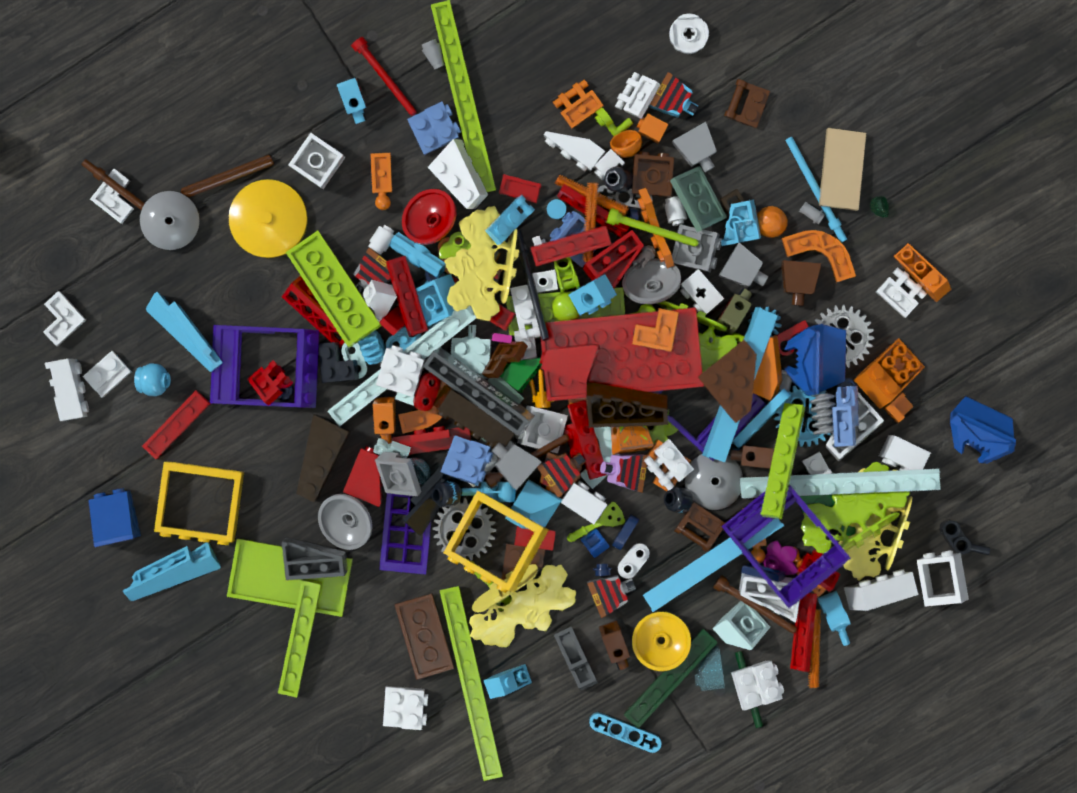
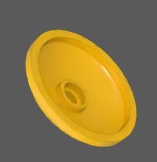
(666, 655)

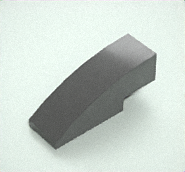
(575, 658)

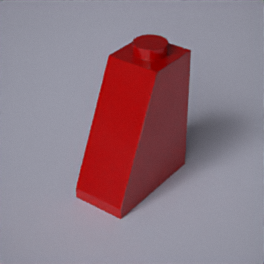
(571, 361)
(365, 478)

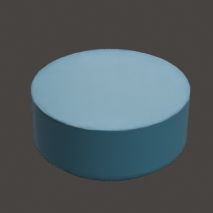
(556, 209)

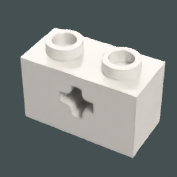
(711, 295)

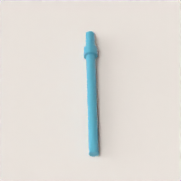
(834, 223)

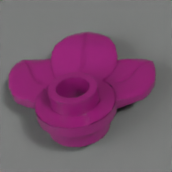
(782, 556)

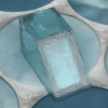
(710, 672)

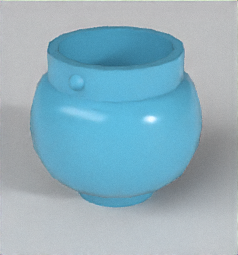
(152, 379)

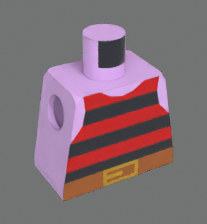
(626, 470)

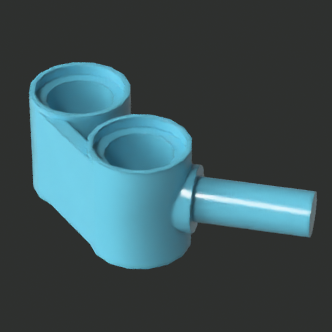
(501, 493)
(835, 615)

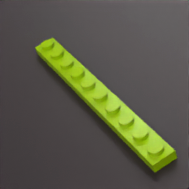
(462, 92)
(471, 683)

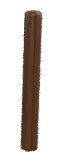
(227, 176)

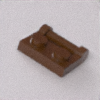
(753, 105)
(705, 522)

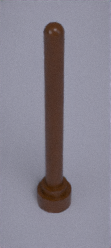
(494, 478)
(723, 585)

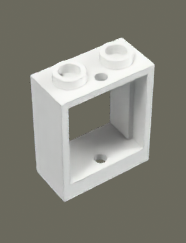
(957, 574)

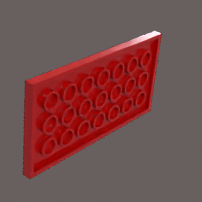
(623, 363)

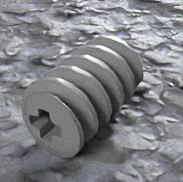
(823, 414)

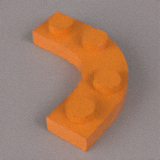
(649, 216)
(823, 243)
(420, 419)

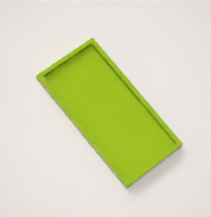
(260, 577)

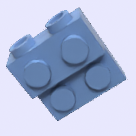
(434, 127)
(572, 224)
(467, 460)

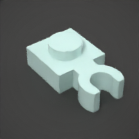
(383, 446)

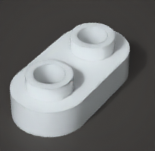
(633, 561)

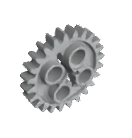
(855, 324)
(481, 534)

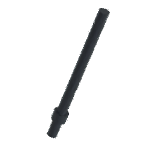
(523, 250)

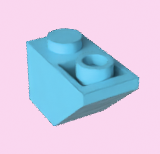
(507, 681)

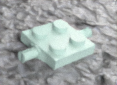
(472, 351)

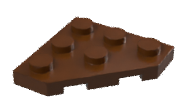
(732, 380)

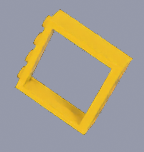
(207, 471)
(526, 558)

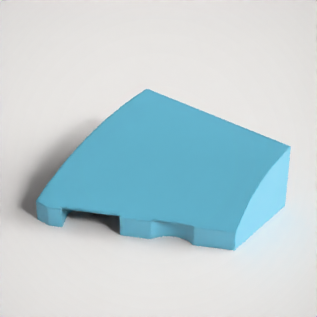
(742, 223)

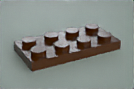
(424, 636)

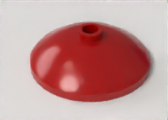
(423, 211)

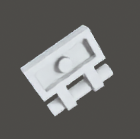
(641, 96)
(897, 296)
(673, 460)

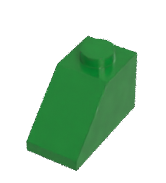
(521, 373)

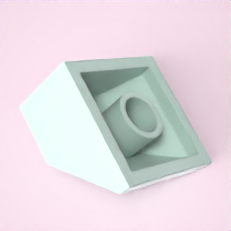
(741, 627)

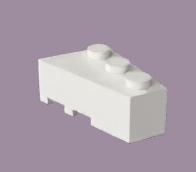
(68, 389)
(760, 592)

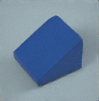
(595, 543)

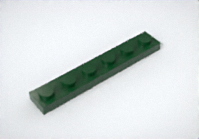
(669, 680)

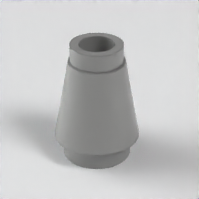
(433, 53)

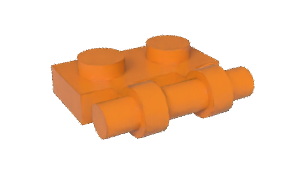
(582, 108)

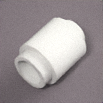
(675, 211)
(381, 239)

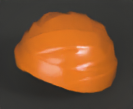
(626, 143)
(772, 221)

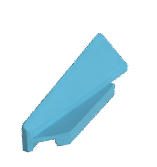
(182, 328)
(172, 570)

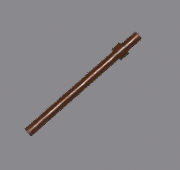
(100, 174)

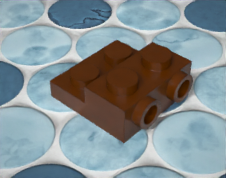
(653, 174)

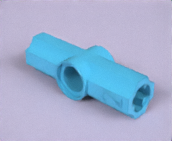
(417, 255)

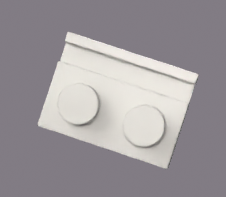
(107, 374)

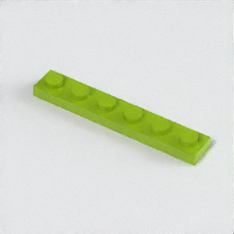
(782, 461)
(299, 638)

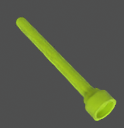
(615, 218)

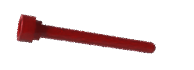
(361, 46)

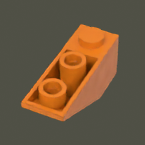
(923, 272)
(769, 373)

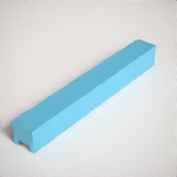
(723, 426)
(703, 567)

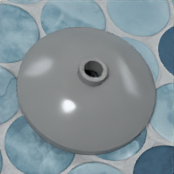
(184, 217)
(652, 283)
(709, 495)
(338, 525)

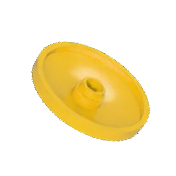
(268, 218)

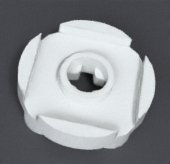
(680, 26)

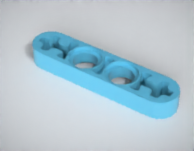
(773, 406)
(624, 734)

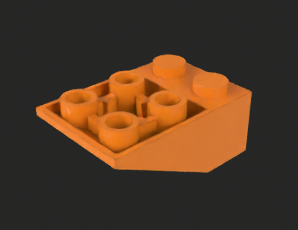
(889, 373)

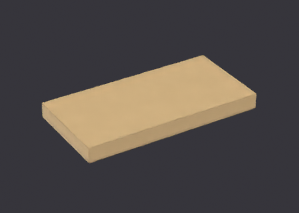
(842, 169)

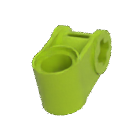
(566, 276)

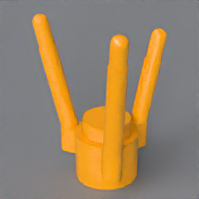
(541, 397)

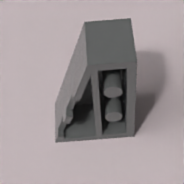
(311, 560)

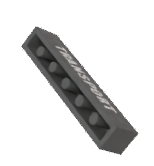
(478, 391)

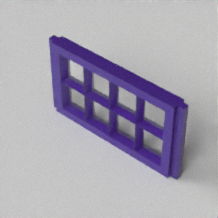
(402, 566)

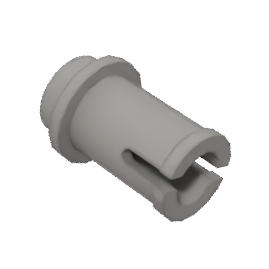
(812, 213)
(644, 257)

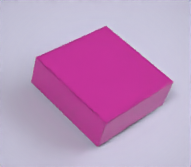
(501, 338)

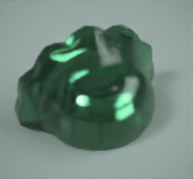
(880, 206)

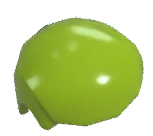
(564, 308)

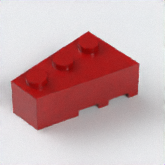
(615, 259)

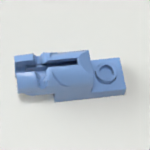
(845, 416)

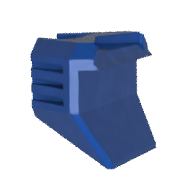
(819, 358)
(982, 429)

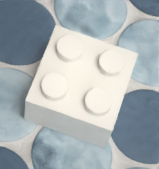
(316, 161)
(904, 454)
(584, 502)

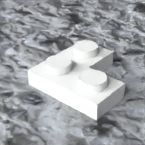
(109, 199)
(67, 318)

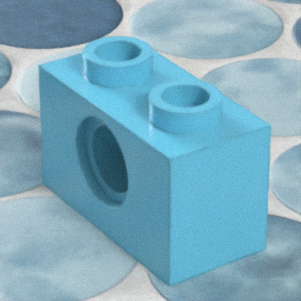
(593, 294)

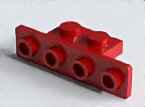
(584, 439)
(432, 441)

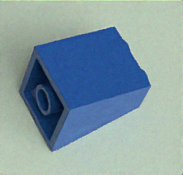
(113, 517)

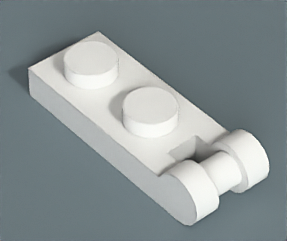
(524, 312)

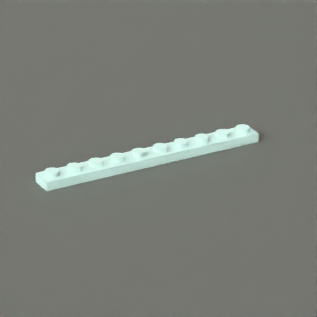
(424, 345)
(850, 483)

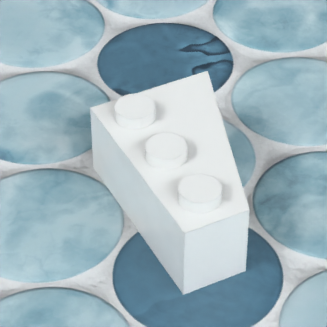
(457, 173)
(868, 422)
(881, 591)

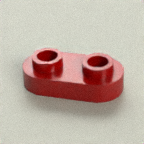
(426, 391)

